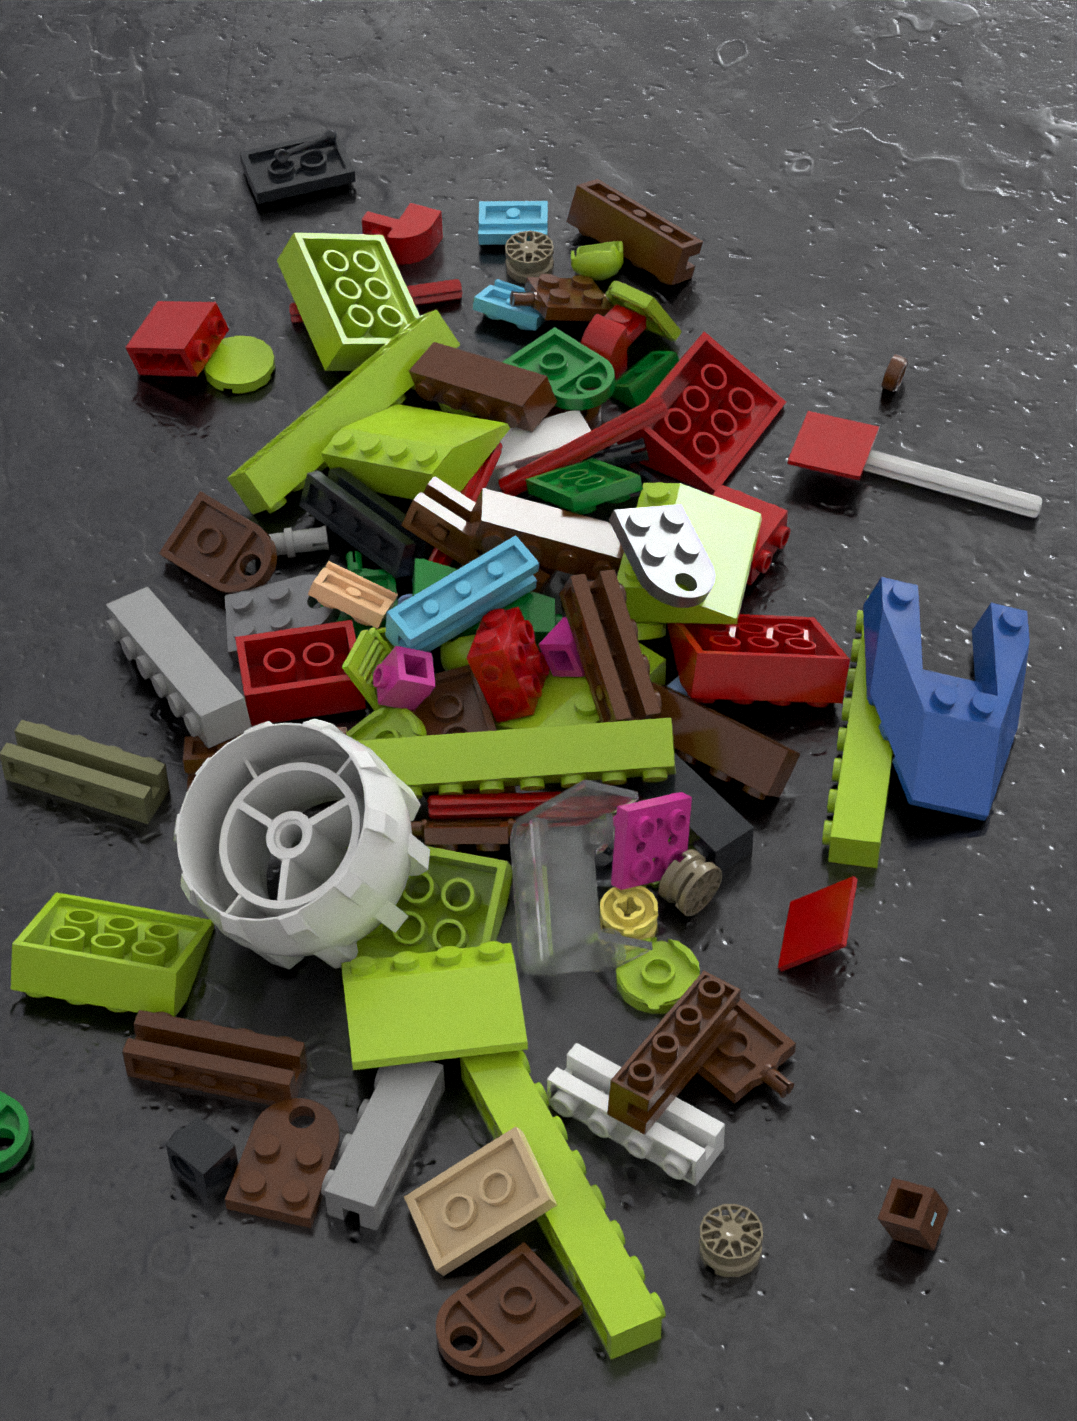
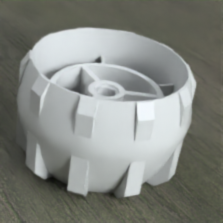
(253, 804)

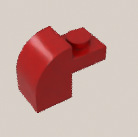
(409, 237)
(613, 335)

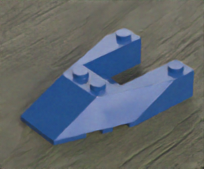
(943, 728)

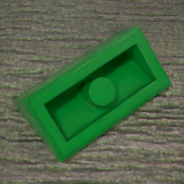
(644, 377)

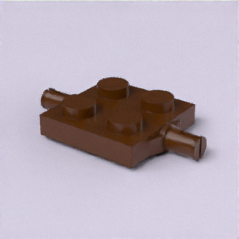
(562, 298)
(450, 833)
(749, 1056)

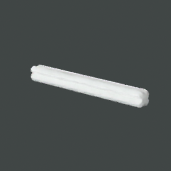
(954, 484)

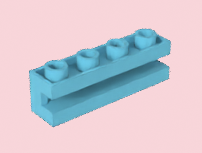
(463, 597)

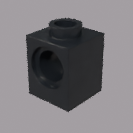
(202, 1156)

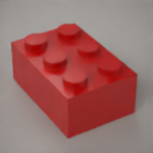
(298, 672)

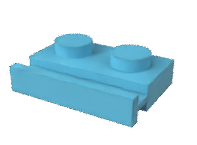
(505, 218)
(495, 304)

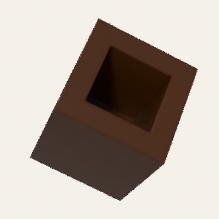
(913, 1213)

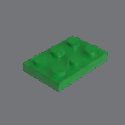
(584, 485)

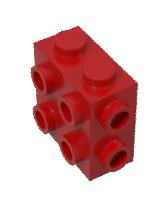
(177, 338)
(772, 531)
(508, 664)

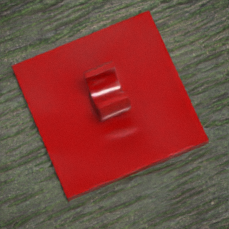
(833, 445)
(817, 923)

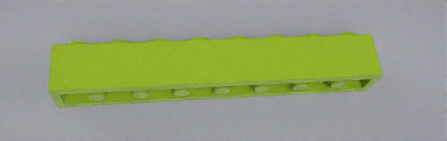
(367, 390)
(531, 756)
(861, 773)
(578, 1227)

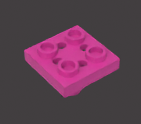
(644, 833)

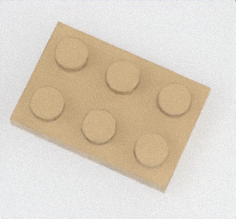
(480, 1201)

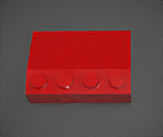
(712, 417)
(760, 661)

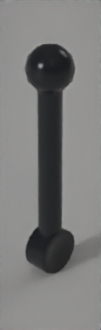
(283, 155)

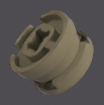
(529, 257)
(690, 882)
(731, 1242)

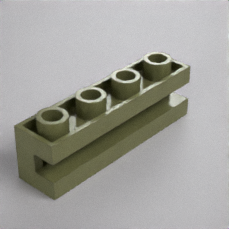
(85, 771)

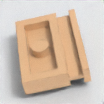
(352, 594)

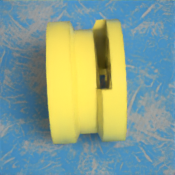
(637, 902)

